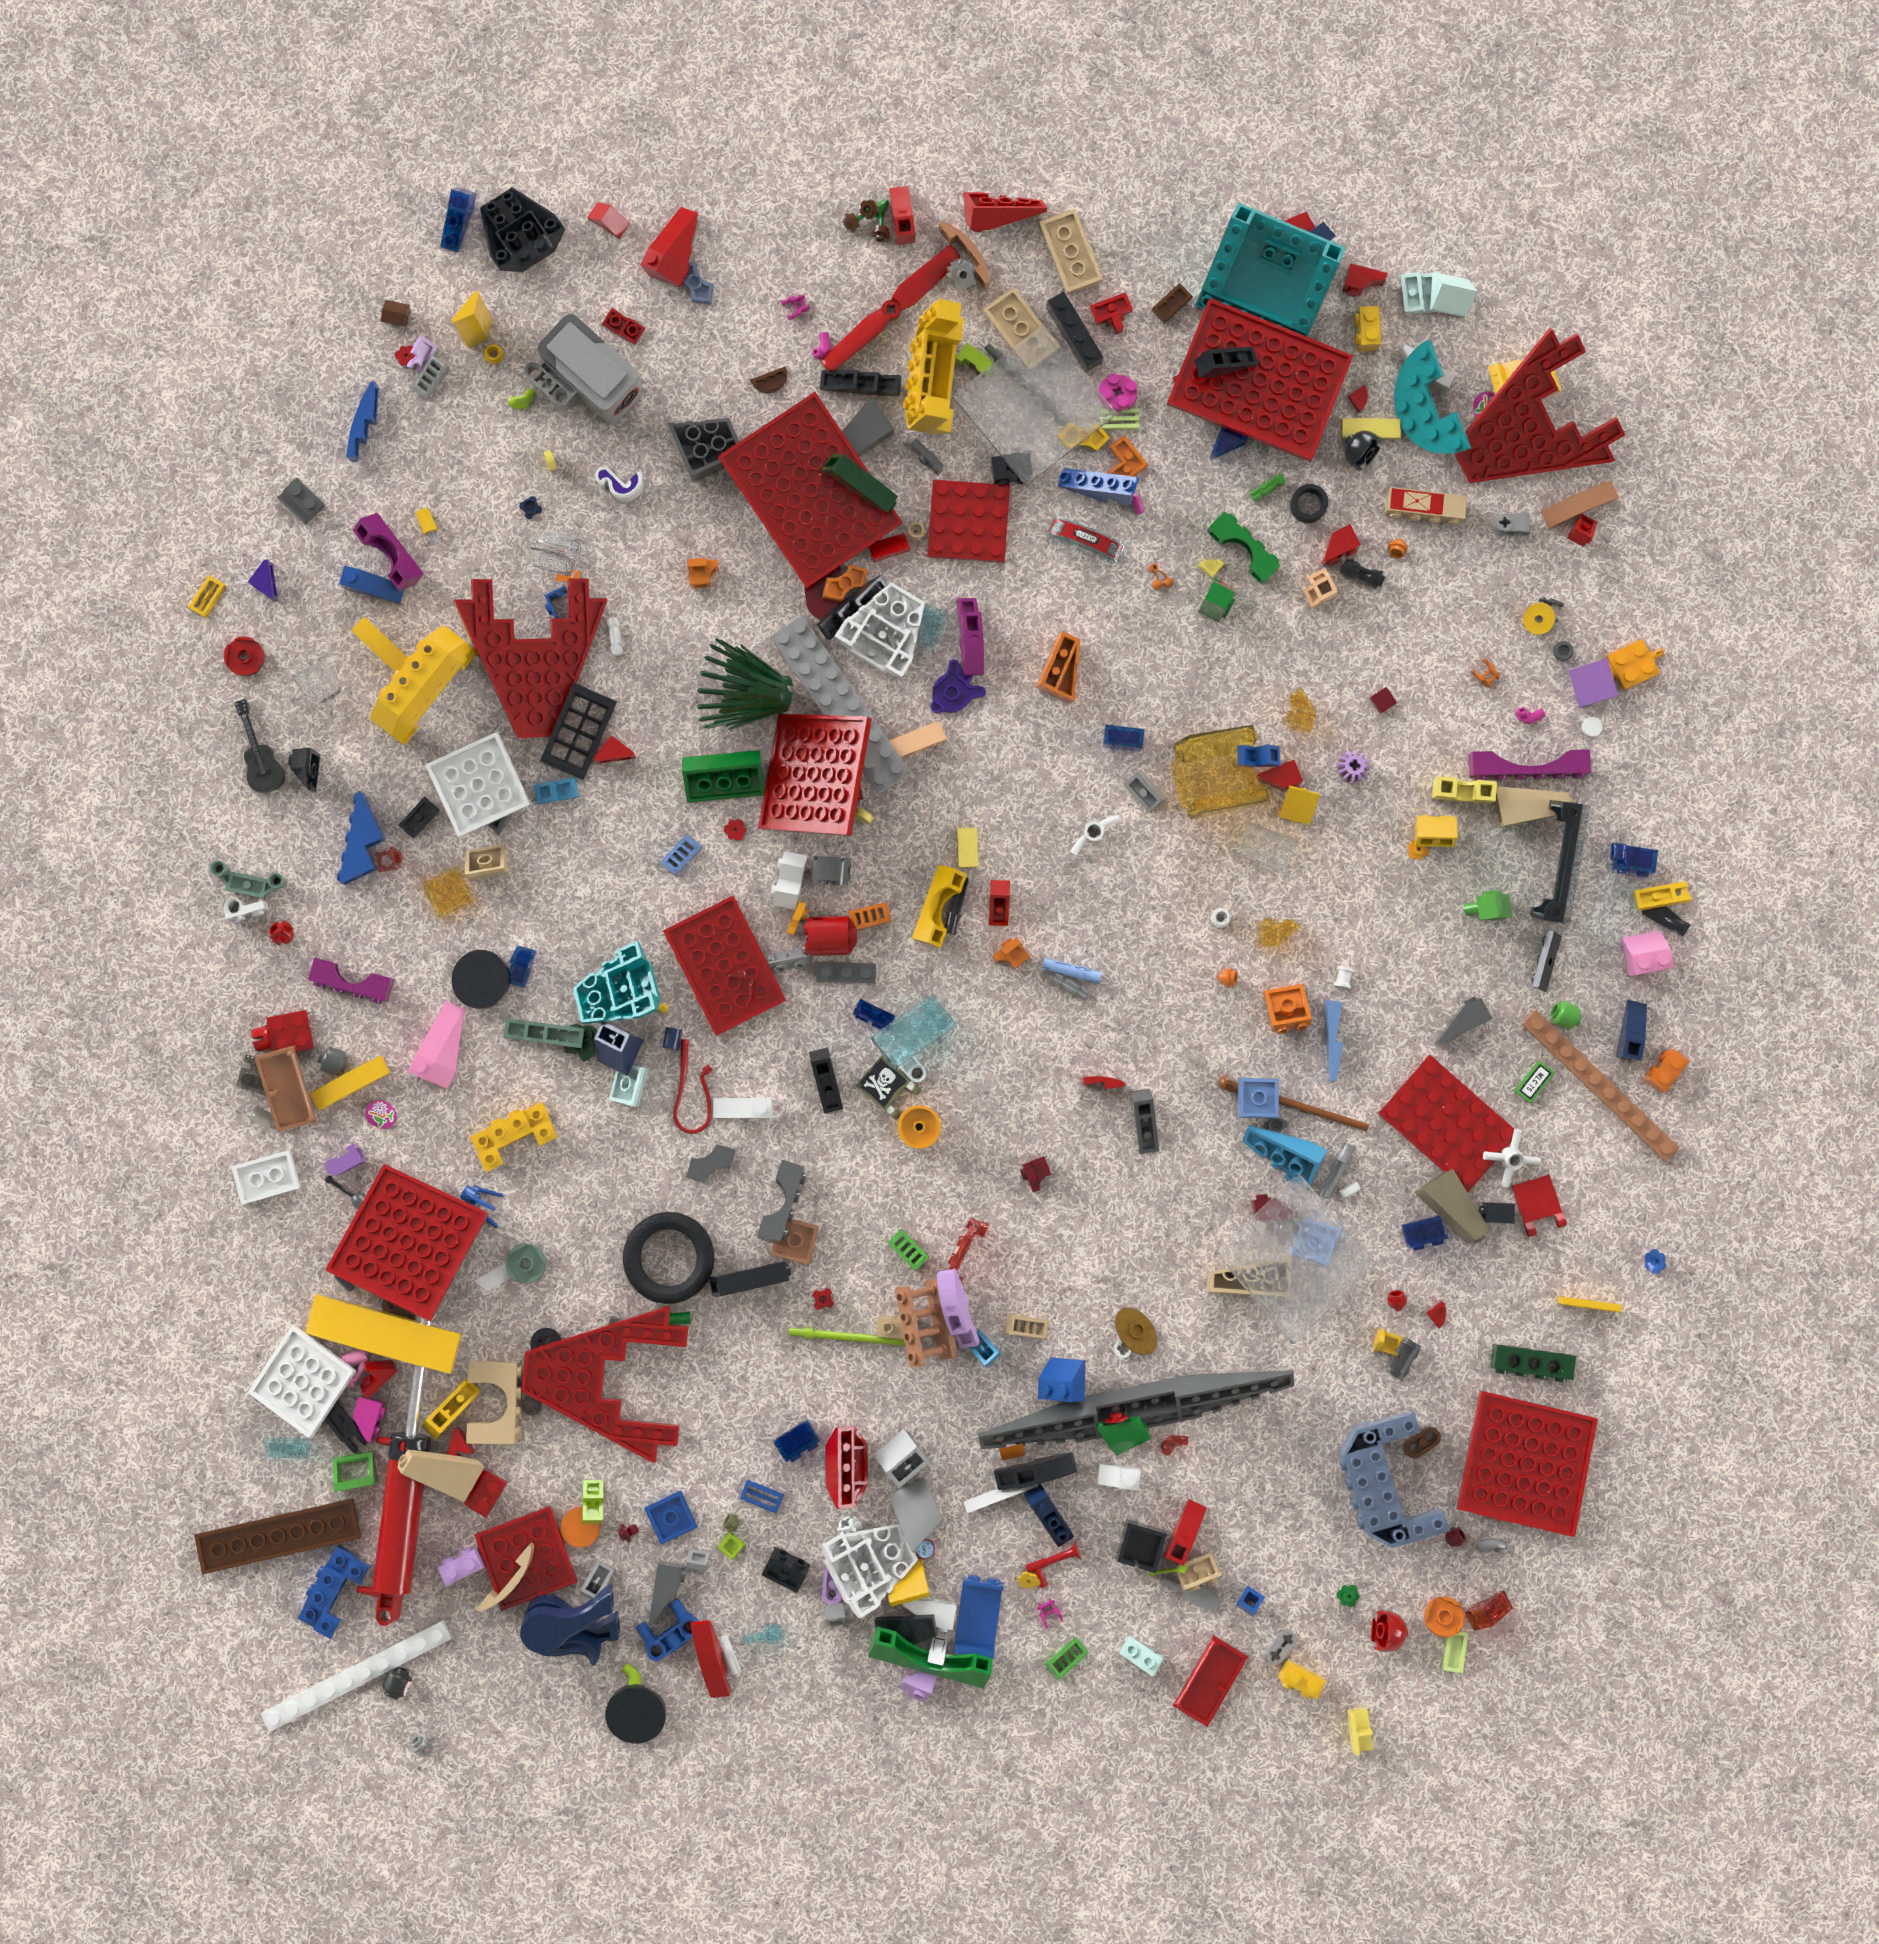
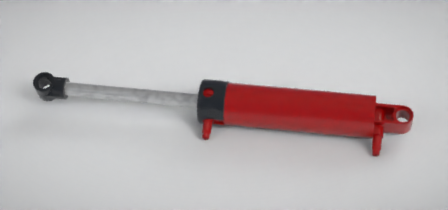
(399, 1513)

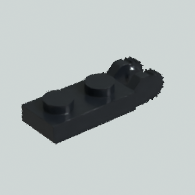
(344, 1427)

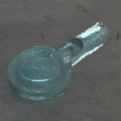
(772, 1634)

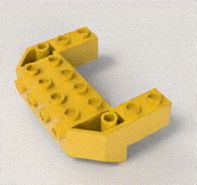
(933, 368)
(420, 682)

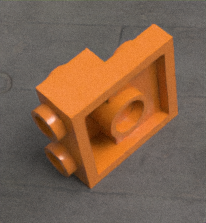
(1287, 1008)

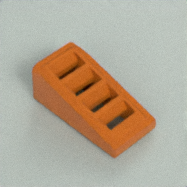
(884, 906)

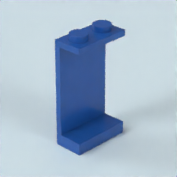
(978, 1616)

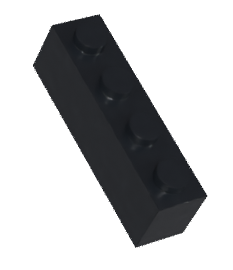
(1074, 332)

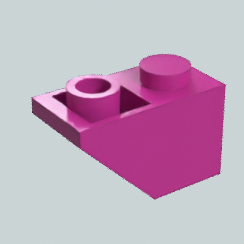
(368, 1416)

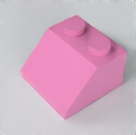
(1647, 953)

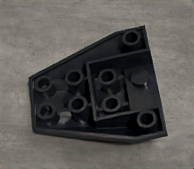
(519, 231)

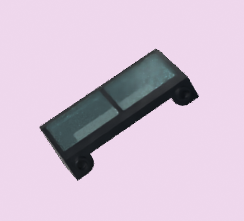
(1561, 906)

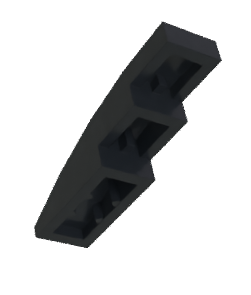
(860, 382)
(834, 619)

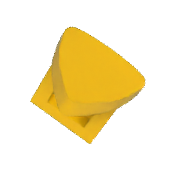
(1386, 1342)

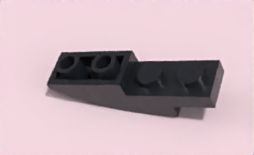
(1035, 1472)

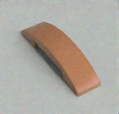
(952, 235)
(1579, 504)

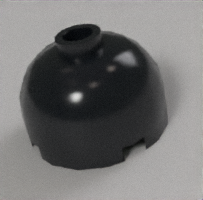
(1361, 448)

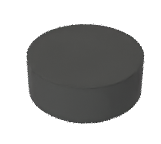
(1563, 651)

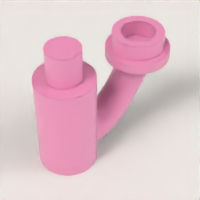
(353, 1359)

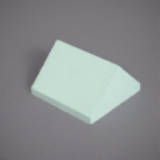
(1451, 295)
(629, 1088)

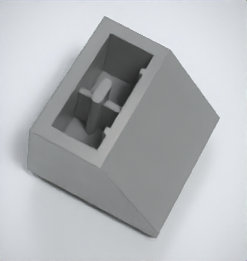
(901, 1458)

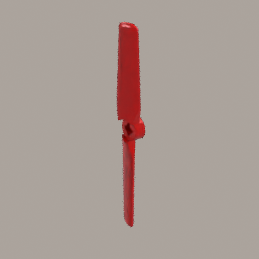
(905, 296)

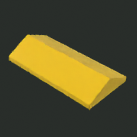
(473, 321)

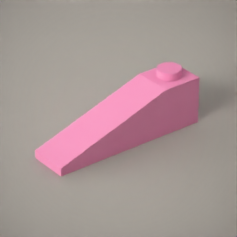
(439, 1051)

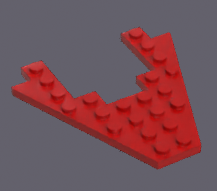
(571, 1378)

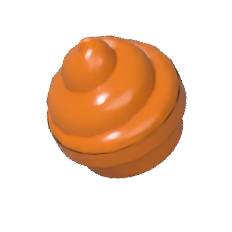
(1397, 548)
(1228, 977)

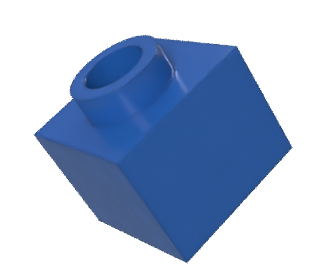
(1250, 1594)

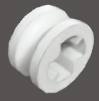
(1117, 1352)

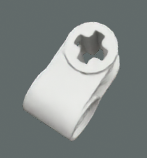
(911, 1065)

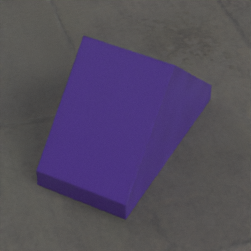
(264, 580)

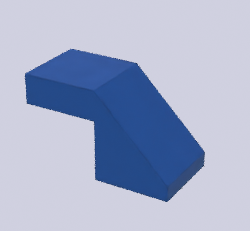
(1258, 756)

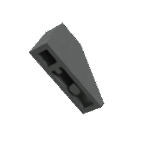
(1466, 1018)
(1144, 1120)
(667, 1582)

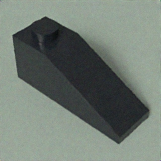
(1225, 361)
(825, 1080)

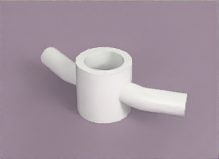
(1086, 838)

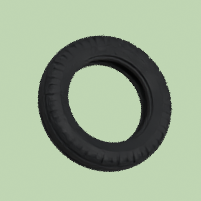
(633, 1265)

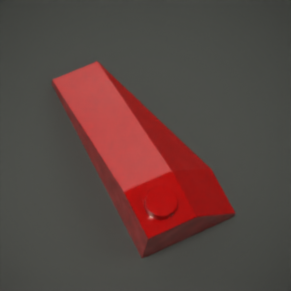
(989, 213)
(670, 252)

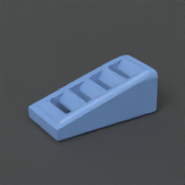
(665, 862)

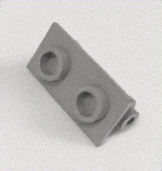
(779, 962)

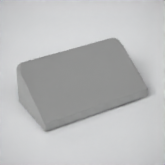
(1145, 791)

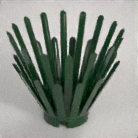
(760, 689)

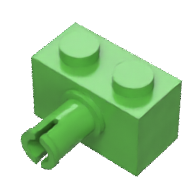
(1490, 906)

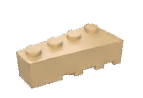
(1225, 1283)

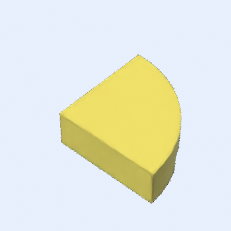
(1211, 566)

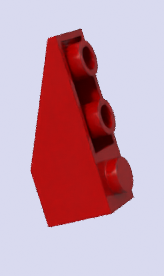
(902, 215)
(1185, 1532)

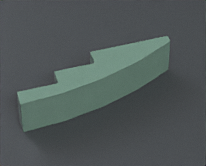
(543, 1033)

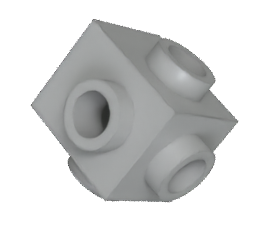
(966, 278)

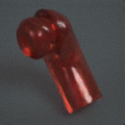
(1171, 1442)

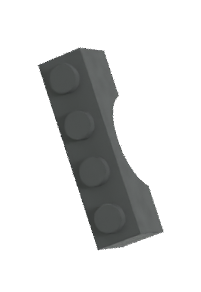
(773, 1226)

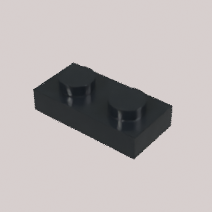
(419, 817)

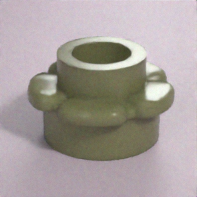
(731, 1522)

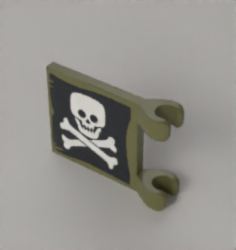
(885, 1084)

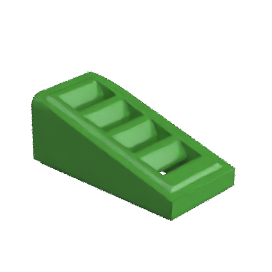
(896, 1237)
(1055, 1658)

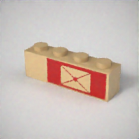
(1425, 505)

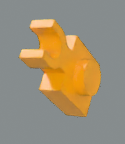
(799, 914)

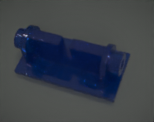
(868, 1012)

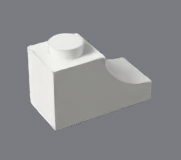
(1119, 1476)

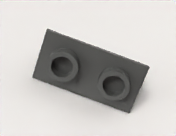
(1400, 1367)

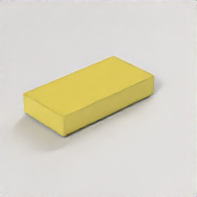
(967, 847)

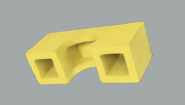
(1462, 791)

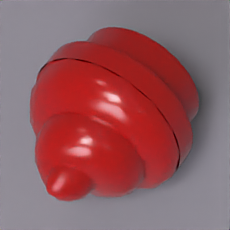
(1397, 1299)

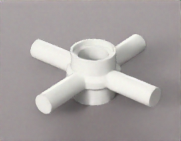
(1517, 1161)

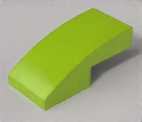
(592, 1502)

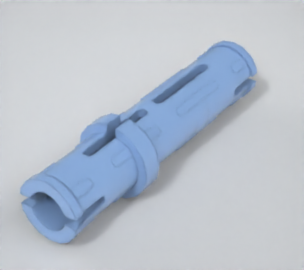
(1078, 972)

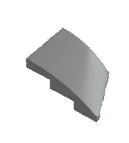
(916, 1512)

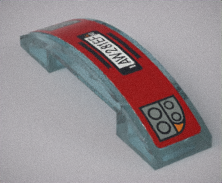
(1086, 538)

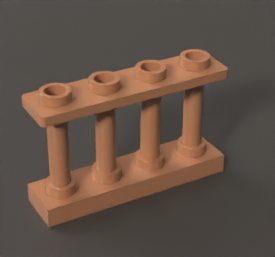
(908, 1316)

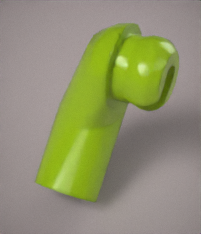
(522, 402)
(632, 1673)

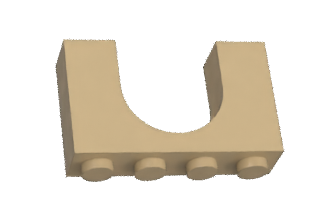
(507, 1377)

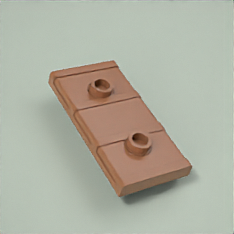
(285, 1088)

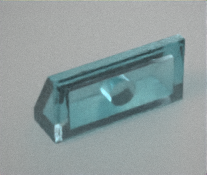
(286, 1447)

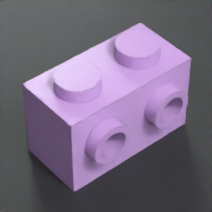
(461, 1566)

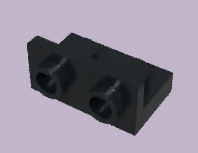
(786, 1569)

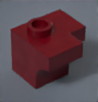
(1034, 1172)

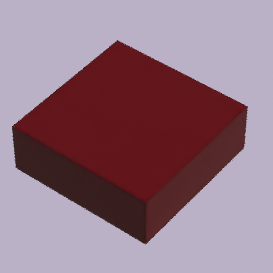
(1383, 700)

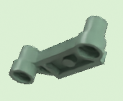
(247, 884)

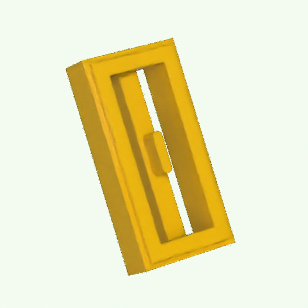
(210, 605)

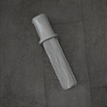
(1337, 1170)

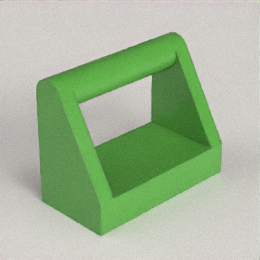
(372, 1479)

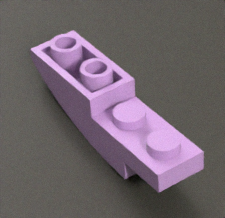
(954, 1308)

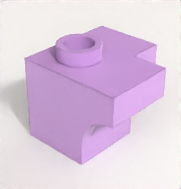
(918, 1685)

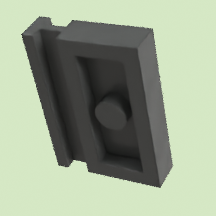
(300, 501)

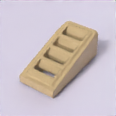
(1010, 1325)

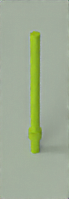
(809, 1333)

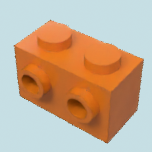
(1666, 1071)

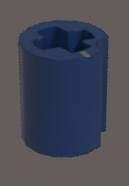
(672, 1038)

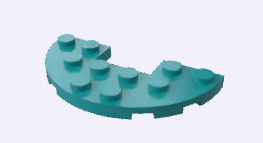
(1417, 408)

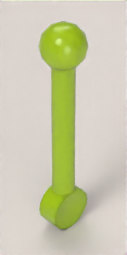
(1182, 1569)

